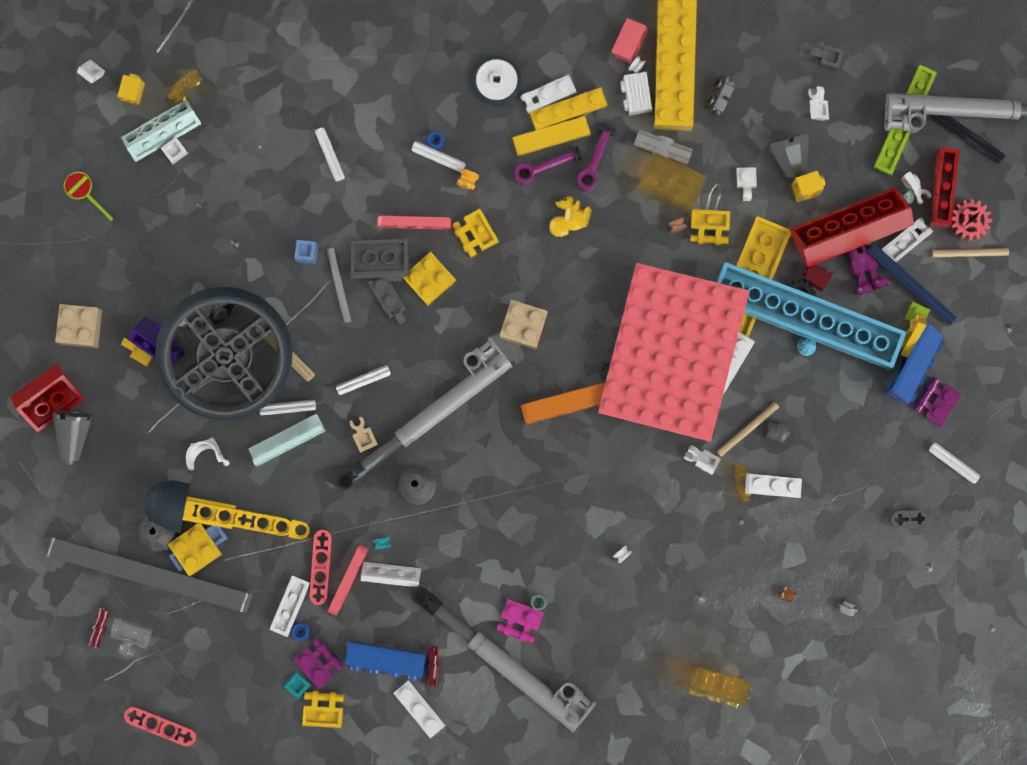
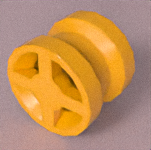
(467, 179)

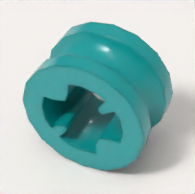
(381, 543)

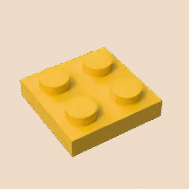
(429, 278)
(194, 549)

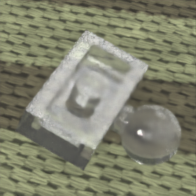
(131, 634)

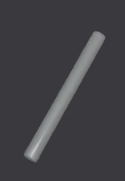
(338, 285)

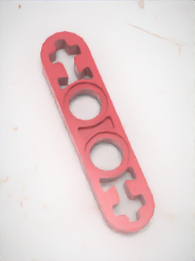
(412, 222)
(323, 567)
(348, 580)
(161, 724)

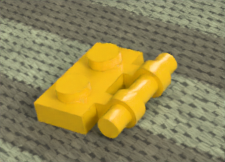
(710, 220)
(479, 228)
(912, 335)
(323, 716)

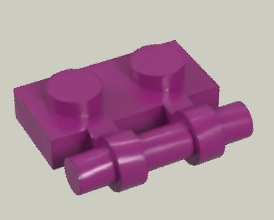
(942, 405)
(313, 667)

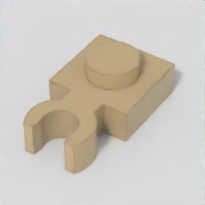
(364, 437)

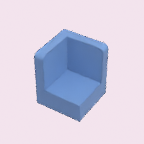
(306, 251)

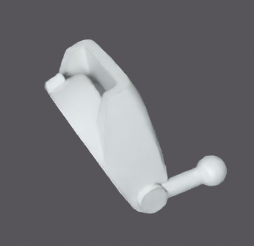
(196, 448)

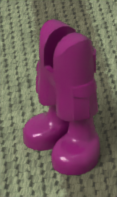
(865, 262)

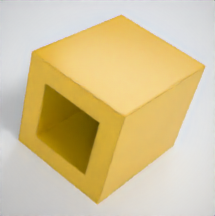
(131, 89)

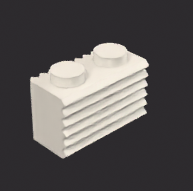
(637, 93)

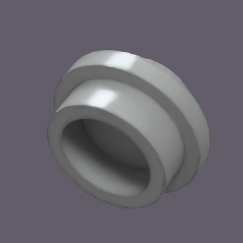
(848, 608)

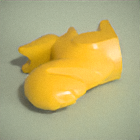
(573, 219)

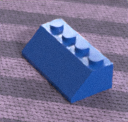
(912, 369)
(385, 659)

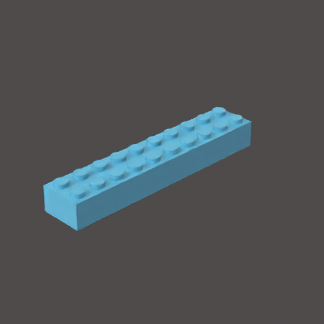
(816, 318)

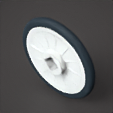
(496, 92)

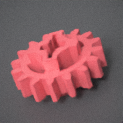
(975, 225)

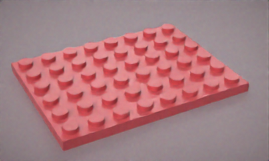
(673, 352)

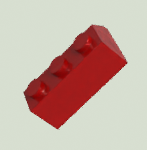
(44, 395)

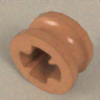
(677, 225)

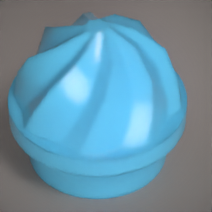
(806, 346)

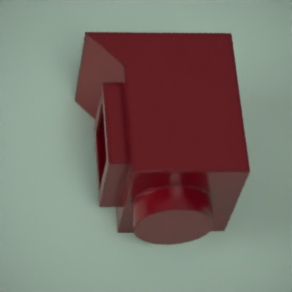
(817, 276)

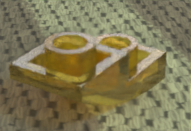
(178, 91)
(739, 476)

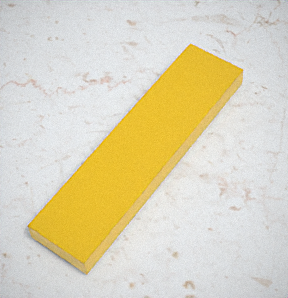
(551, 136)

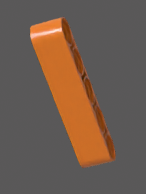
(562, 404)

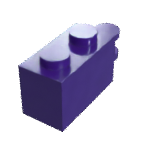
(145, 337)

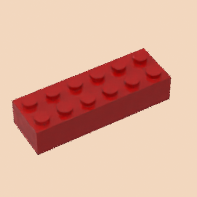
(852, 227)

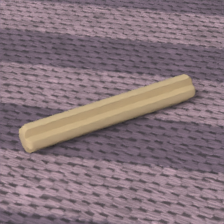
(297, 363)

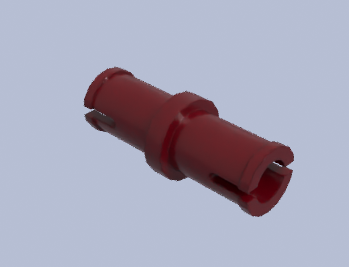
(99, 627)
(432, 666)

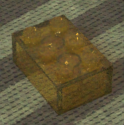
(671, 182)
(718, 686)

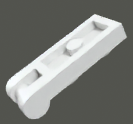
(549, 94)
(907, 240)

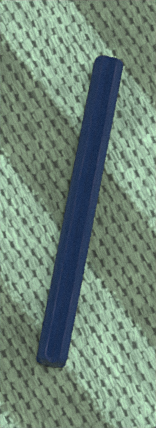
(908, 281)

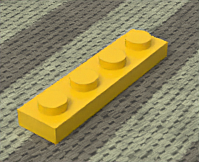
(568, 109)

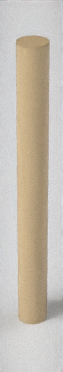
(970, 252)
(747, 429)

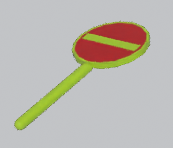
(78, 186)

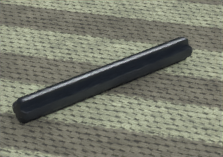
(970, 137)

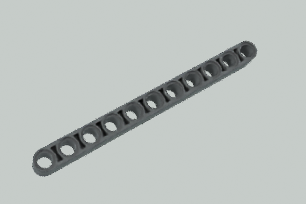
(149, 574)

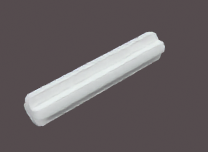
(329, 154)
(438, 156)
(363, 380)
(288, 407)
(954, 463)

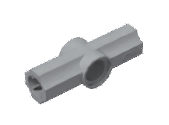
(663, 146)

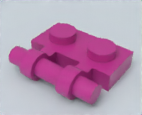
(522, 615)

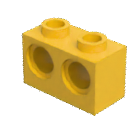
(808, 186)

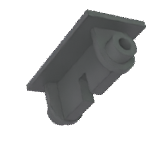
(715, 102)

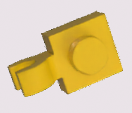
(137, 354)

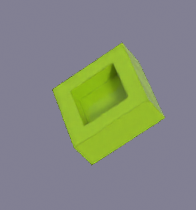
(914, 309)

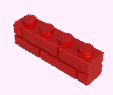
(944, 187)

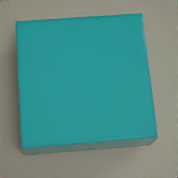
(297, 685)

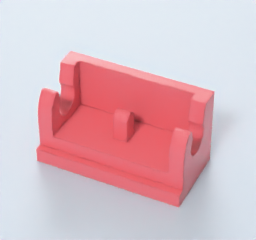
(629, 41)

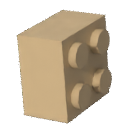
(523, 324)
(78, 326)

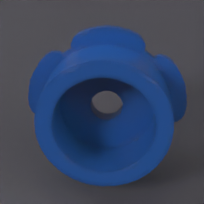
(439, 137)
(295, 631)

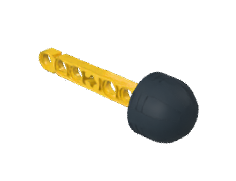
(169, 505)

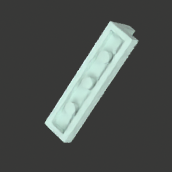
(161, 131)
(286, 440)

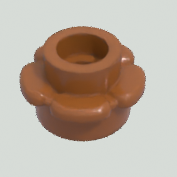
(787, 594)

